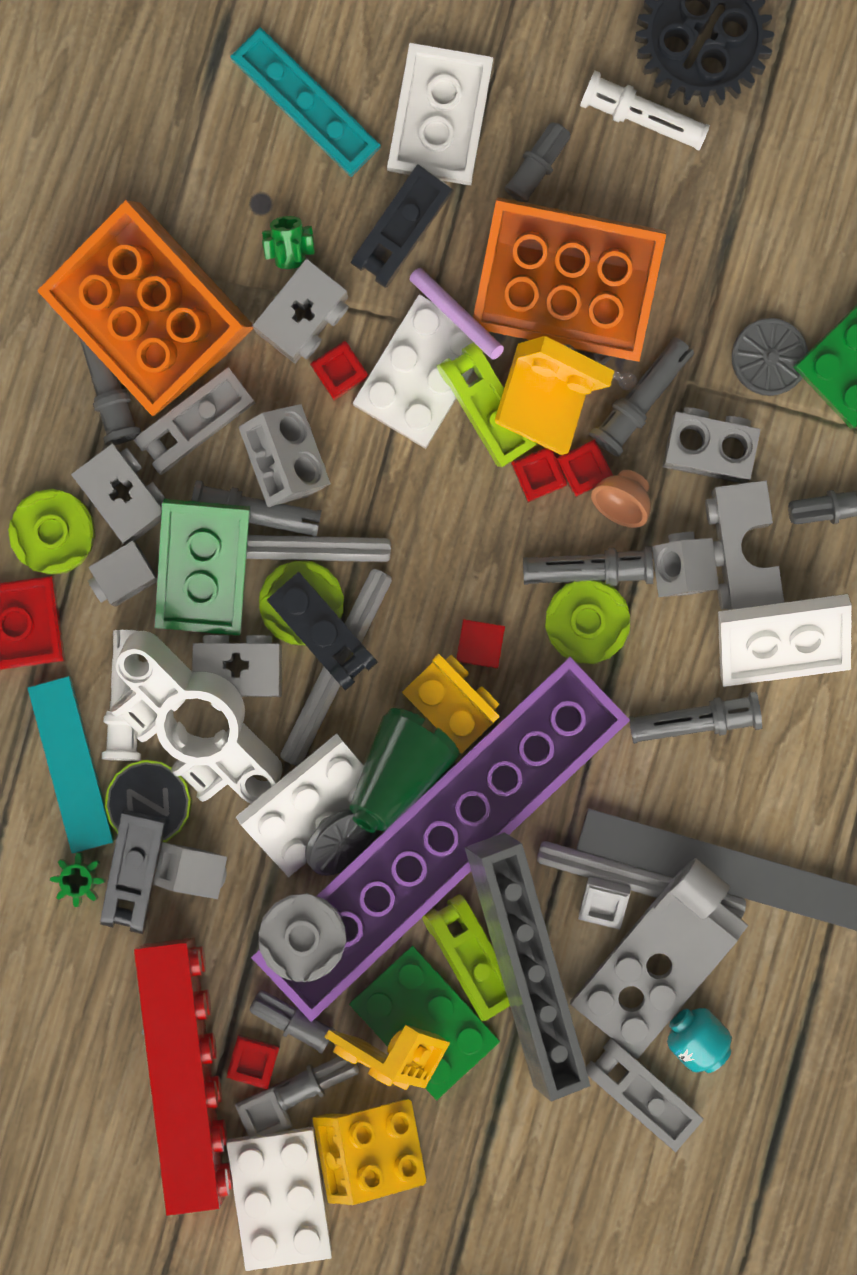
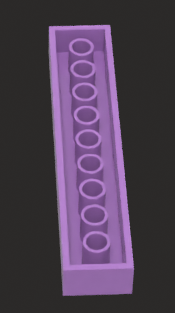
(475, 800)

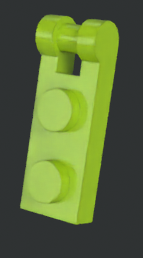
(481, 402)
(469, 956)

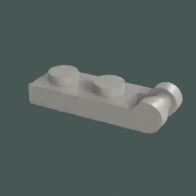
(195, 420)
(645, 1096)

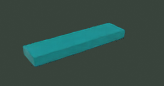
(305, 102)
(71, 764)

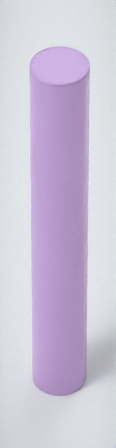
(456, 313)

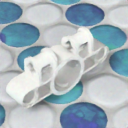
(203, 762)

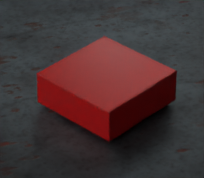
(339, 370)
(584, 468)
(539, 474)
(480, 644)
(253, 1061)

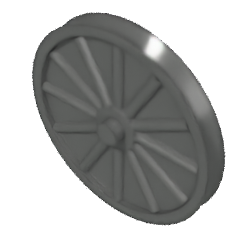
(766, 356)
(337, 844)

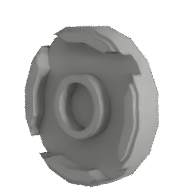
(302, 937)

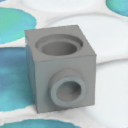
(685, 565)
(121, 575)
(190, 870)

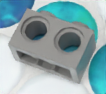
(284, 455)
(710, 458)

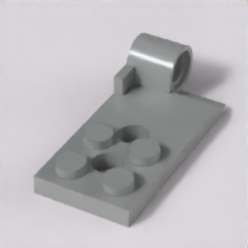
(686, 926)

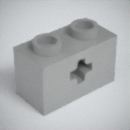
(305, 288)
(98, 481)
(264, 661)

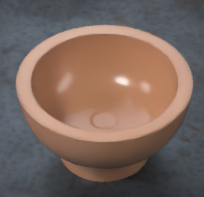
(623, 498)

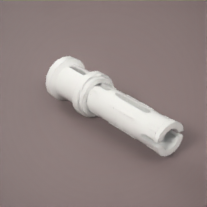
(624, 97)
(120, 735)

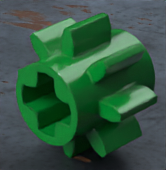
(288, 242)
(70, 888)

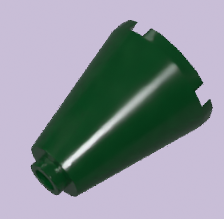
(400, 769)

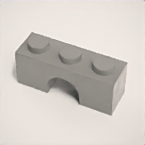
(735, 512)

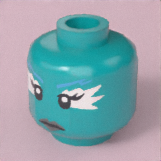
(699, 1040)

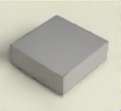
(604, 902)
(263, 1114)

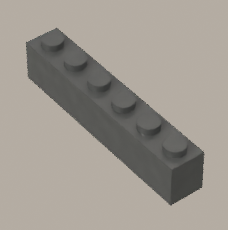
(527, 966)

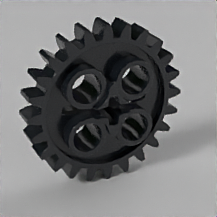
(736, 54)

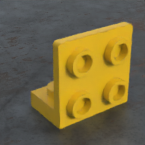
(548, 392)
(451, 702)
(410, 1060)
(369, 1153)

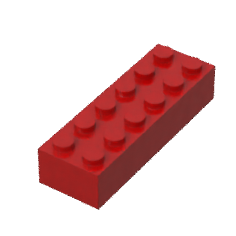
(181, 1075)

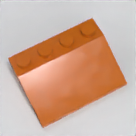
(569, 278)
(145, 307)

